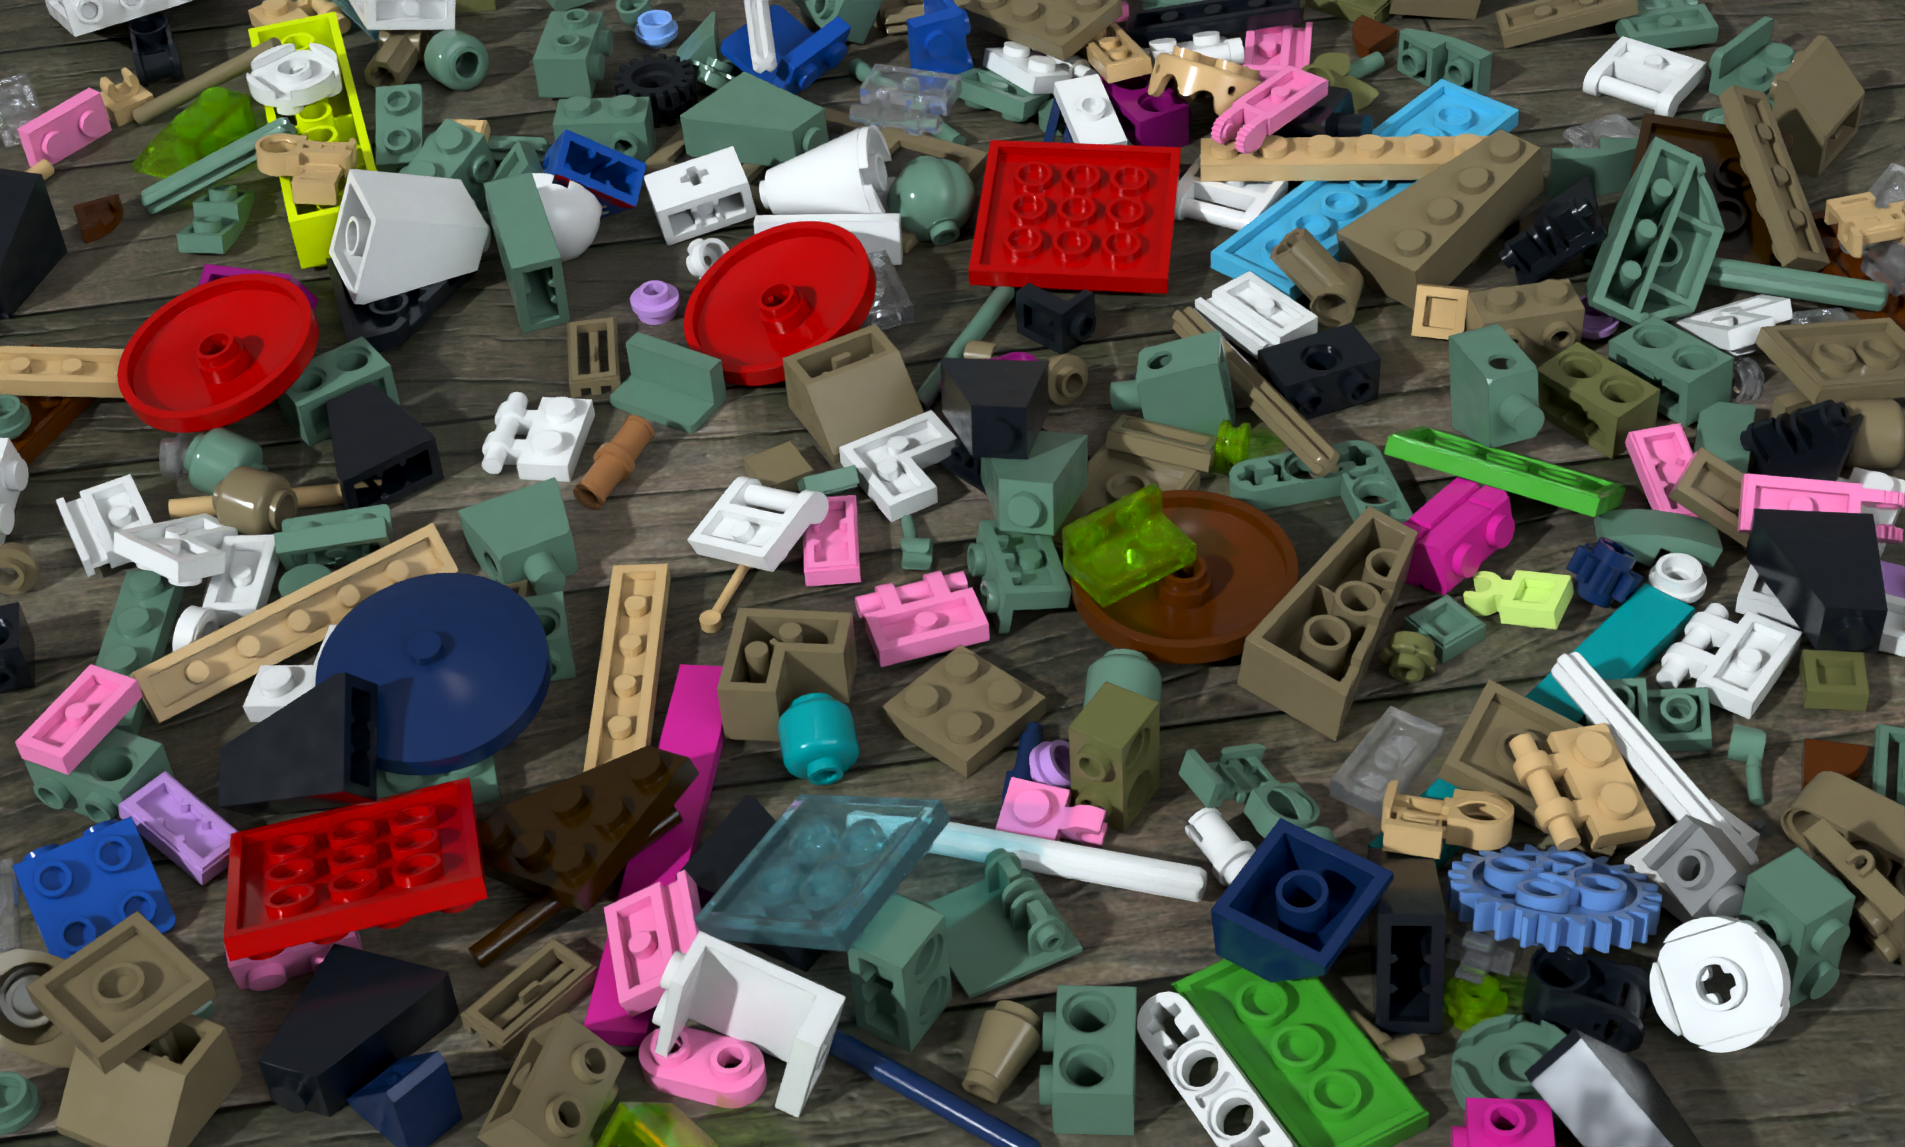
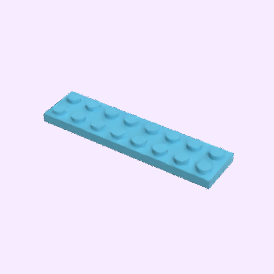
(1332, 205)

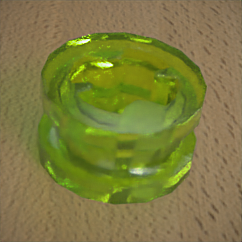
(1232, 443)

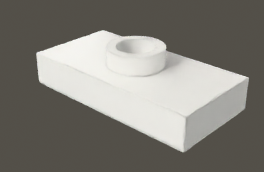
(1088, 111)

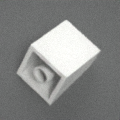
(404, 233)

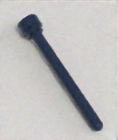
(927, 1093)

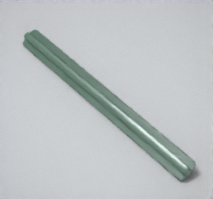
(1788, 283)

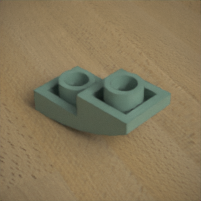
(1436, 56)
(1607, 166)
(217, 220)
(1650, 530)
(1672, 716)

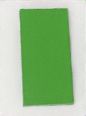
(1506, 470)
(1305, 1058)

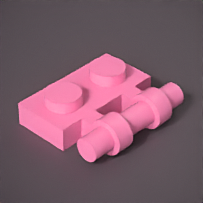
(922, 617)

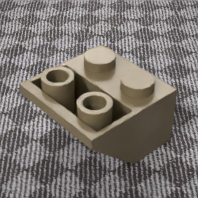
(1818, 104)
(849, 388)
(156, 1094)

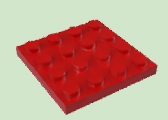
(1076, 216)
(353, 870)

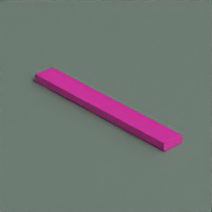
(694, 731)

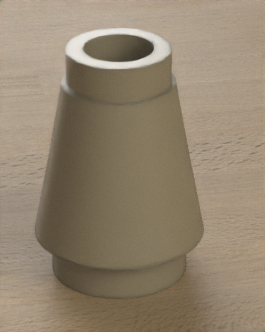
(1002, 1049)

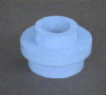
(656, 28)

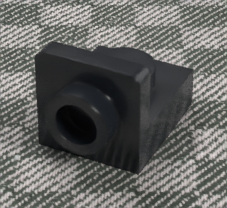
(1054, 321)

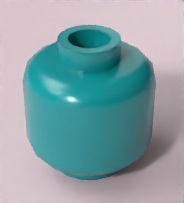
(818, 737)

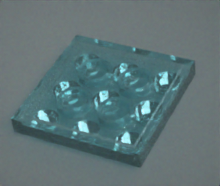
(823, 871)

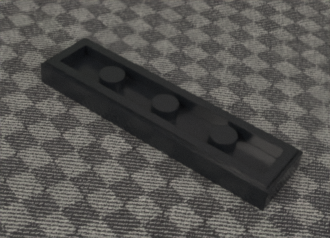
(1211, 15)

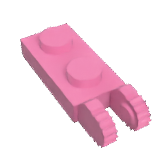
(1268, 108)
(1816, 495)

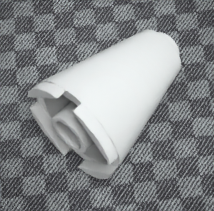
(832, 178)

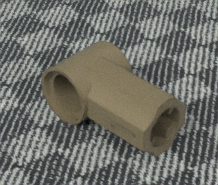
(396, 56)
(1328, 284)

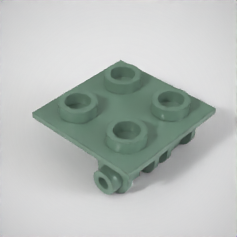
(1002, 927)

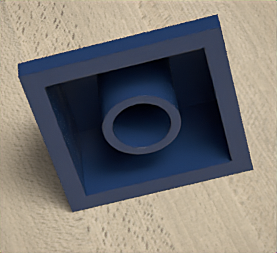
(1295, 905)

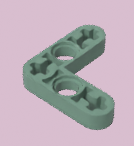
(1360, 475)

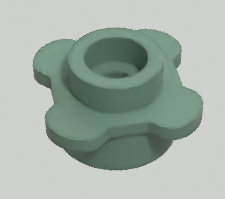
(713, 72)

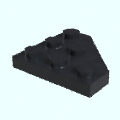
(391, 319)

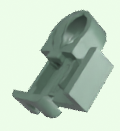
(1248, 784)

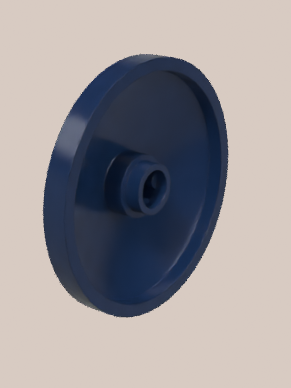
(453, 668)

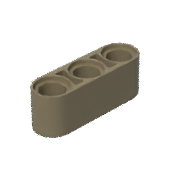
(1858, 814)

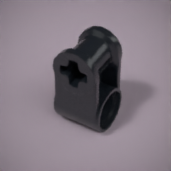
(154, 49)
(1587, 996)

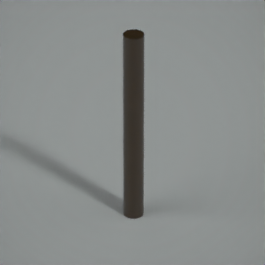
(543, 909)

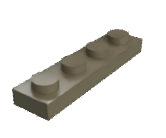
(1773, 180)

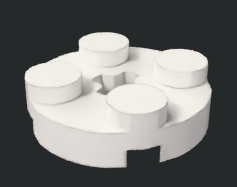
(293, 77)
(1756, 1001)

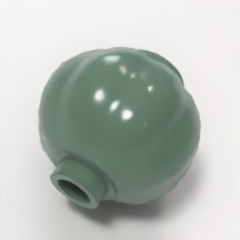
(933, 199)

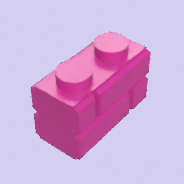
(1458, 533)

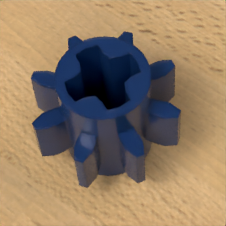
(1604, 572)

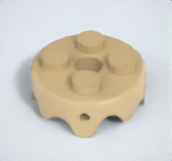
(1198, 73)

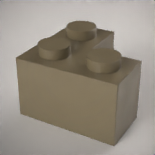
(778, 659)

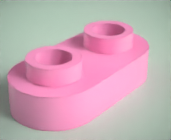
(698, 1068)

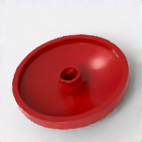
(779, 298)
(218, 353)

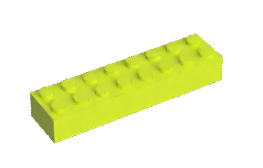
(325, 120)

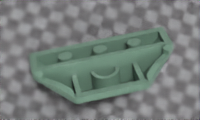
(1658, 240)

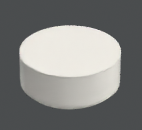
(193, 625)

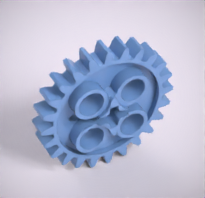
(1553, 898)

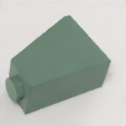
(757, 120)
(527, 252)
(1041, 490)

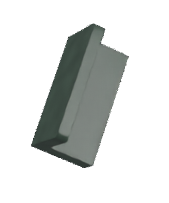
(670, 384)

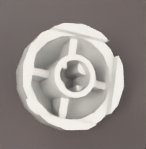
(571, 213)

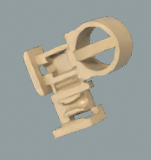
(313, 164)
(1863, 223)
(1467, 820)

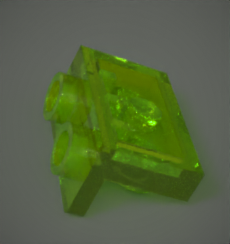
(1125, 546)

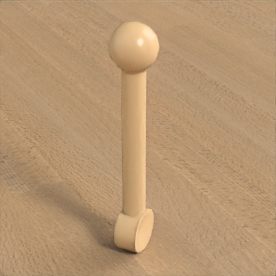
(711, 619)

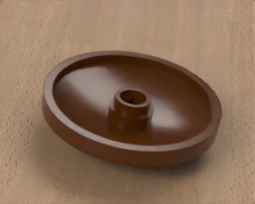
(1211, 604)

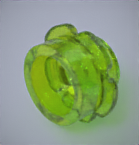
(1465, 1009)

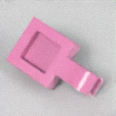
(1046, 814)

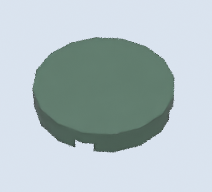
(1496, 1054)

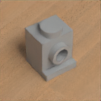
(1701, 868)

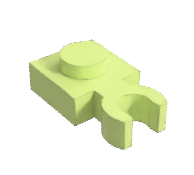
(1525, 600)

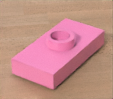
(1659, 461)
(833, 545)

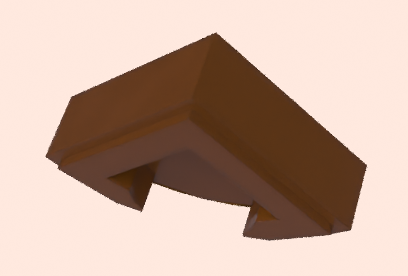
(1372, 36)
(99, 217)
(1831, 756)

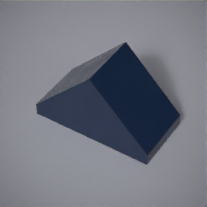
(410, 1100)

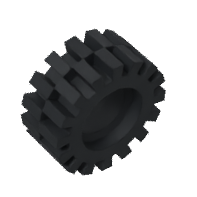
(664, 80)

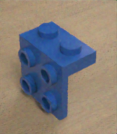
(939, 38)
(799, 52)
(92, 886)

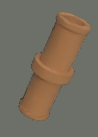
(614, 462)

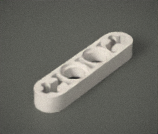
(1225, 1091)

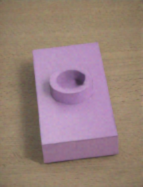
(180, 827)

